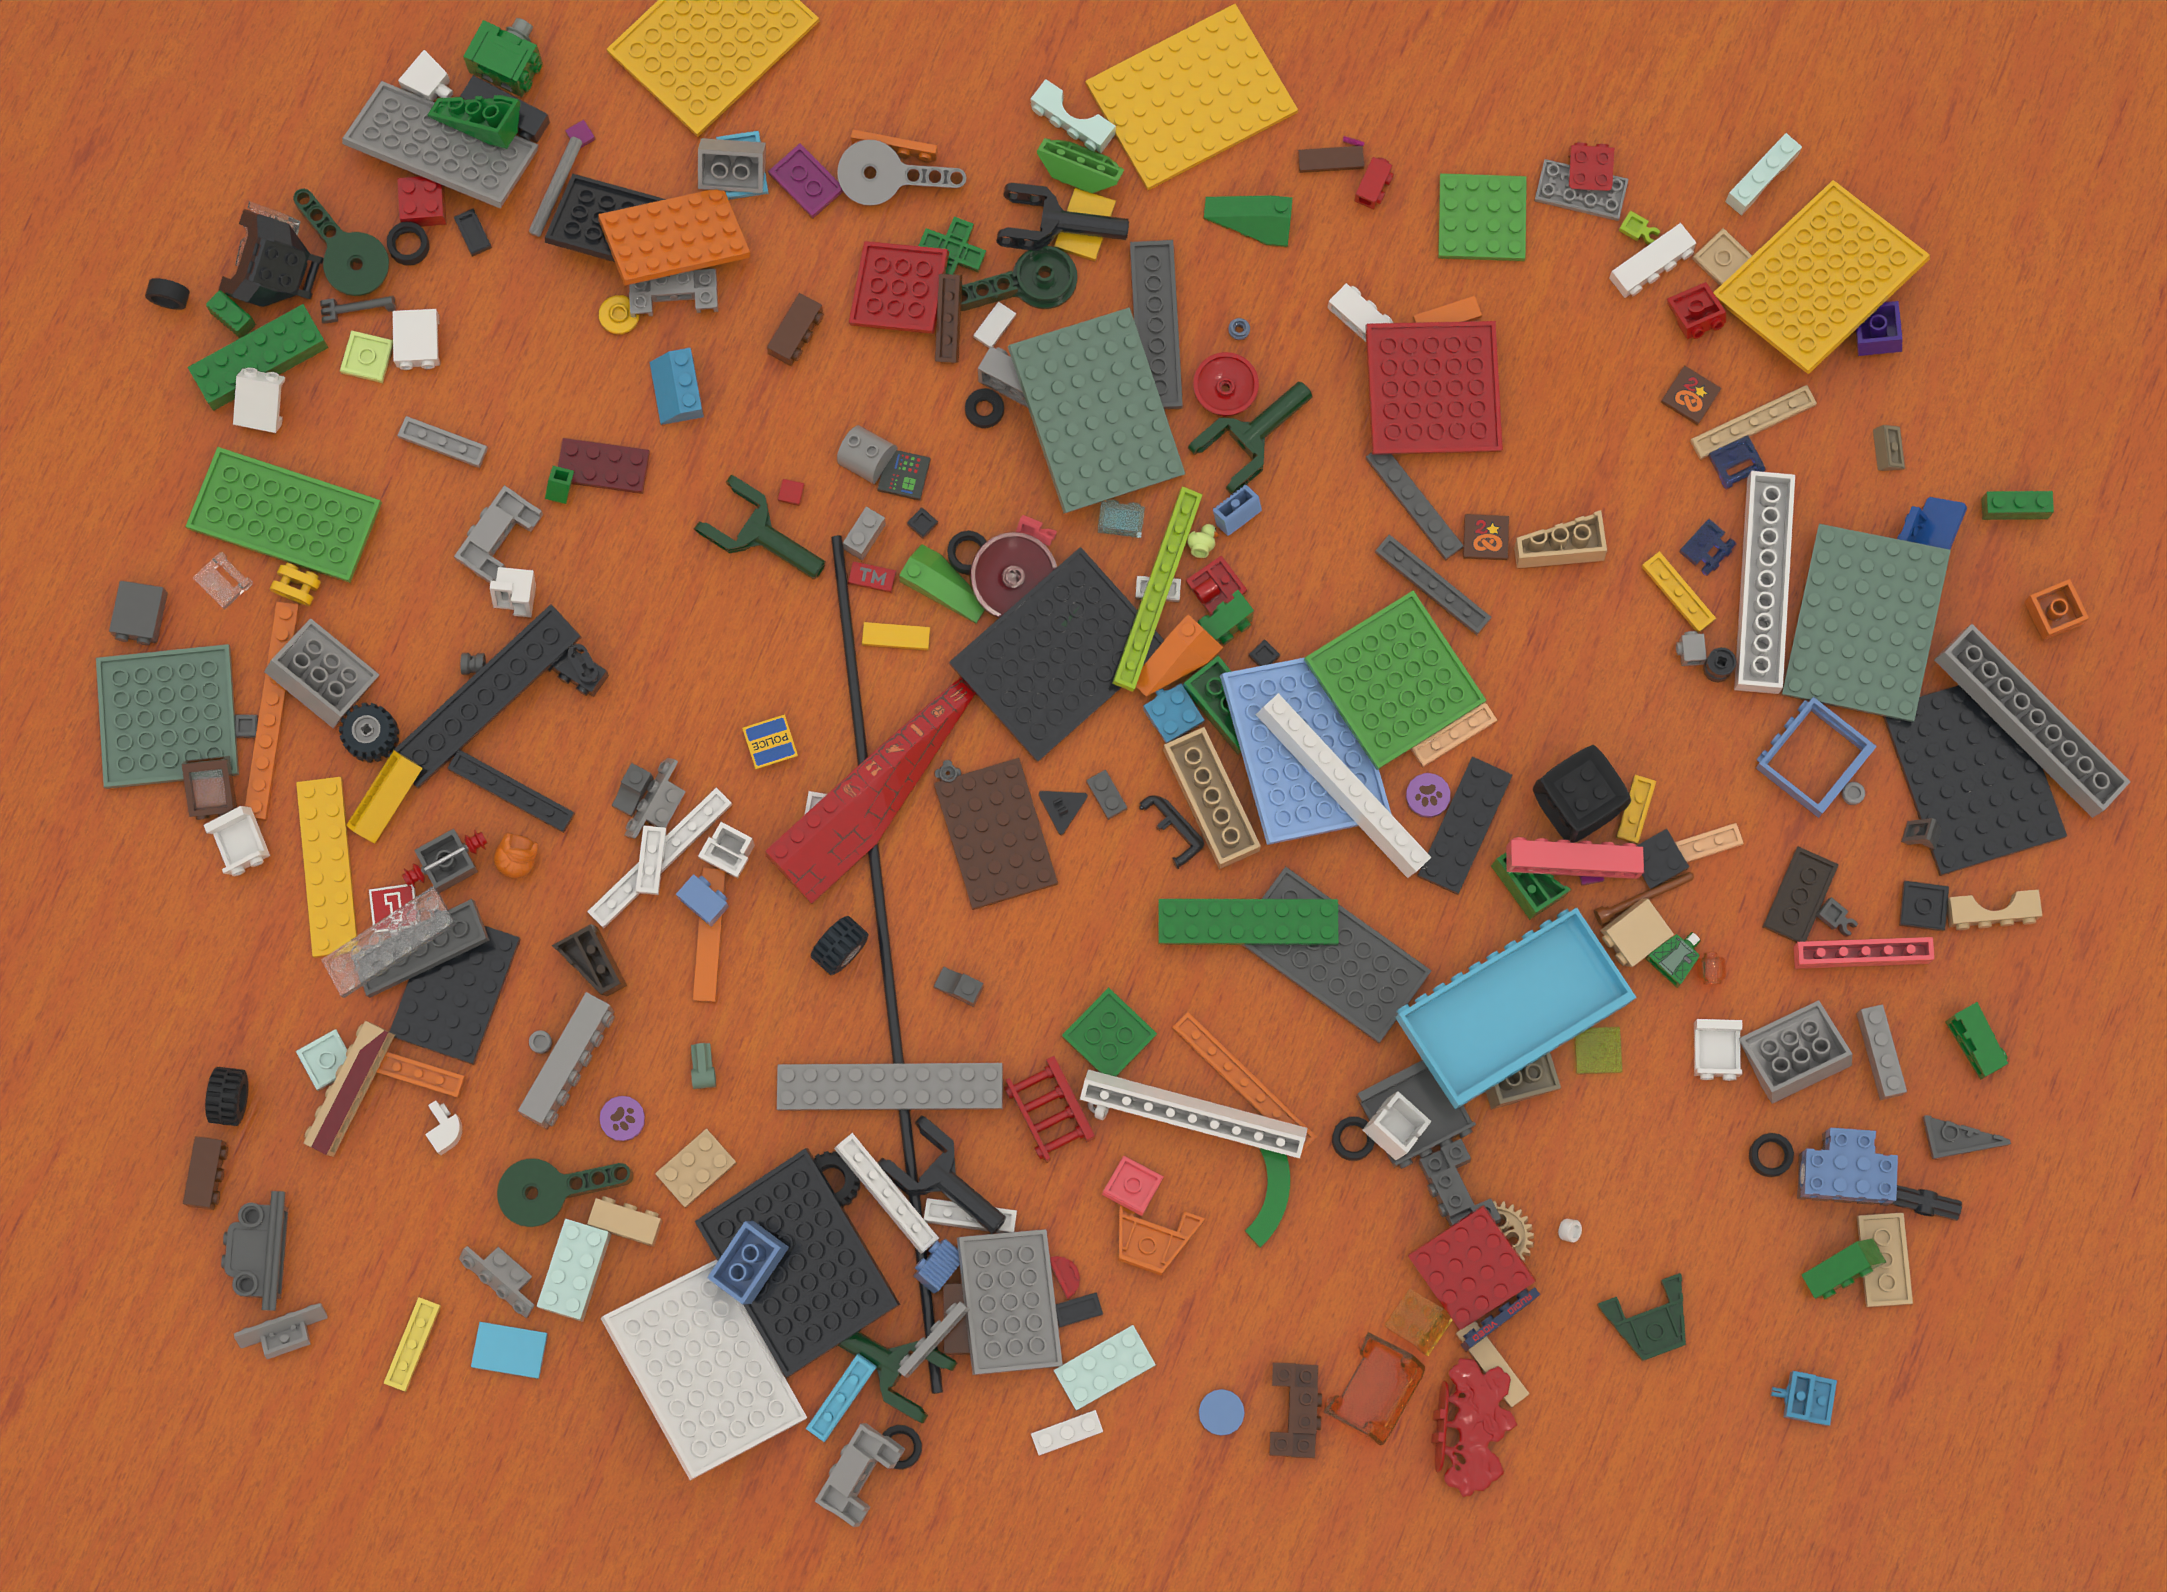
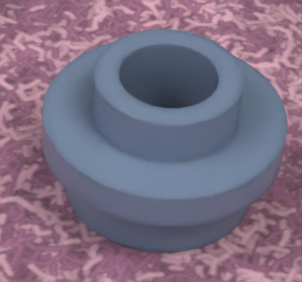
(1239, 322)

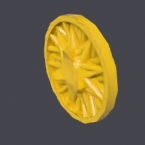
(616, 315)

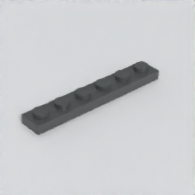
(1415, 504)
(1433, 585)

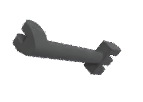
(334, 309)

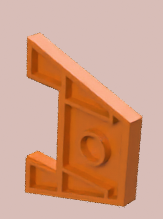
(1152, 1245)

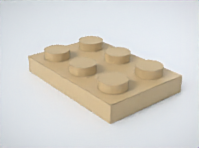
(696, 1168)

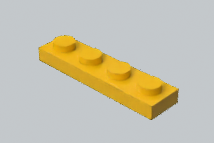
(1678, 592)

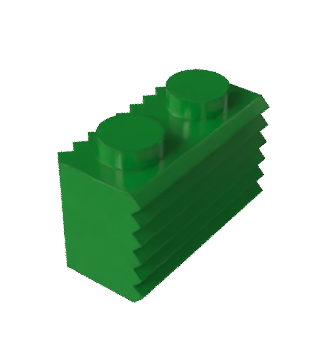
(230, 314)

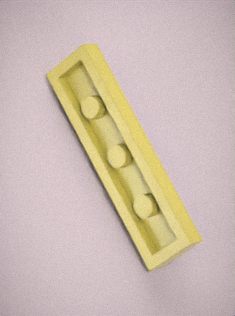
(412, 1344)

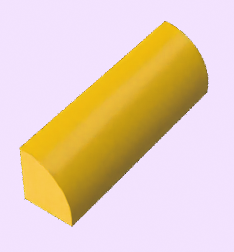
(384, 796)

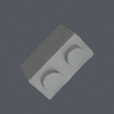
(864, 533)

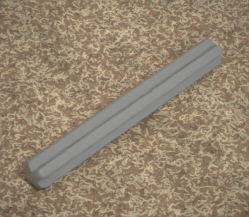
(555, 186)

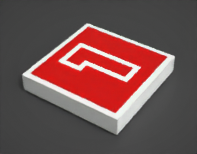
(389, 899)

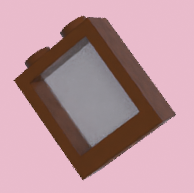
(209, 786)

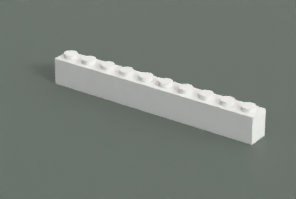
(1343, 786)
(1193, 1113)

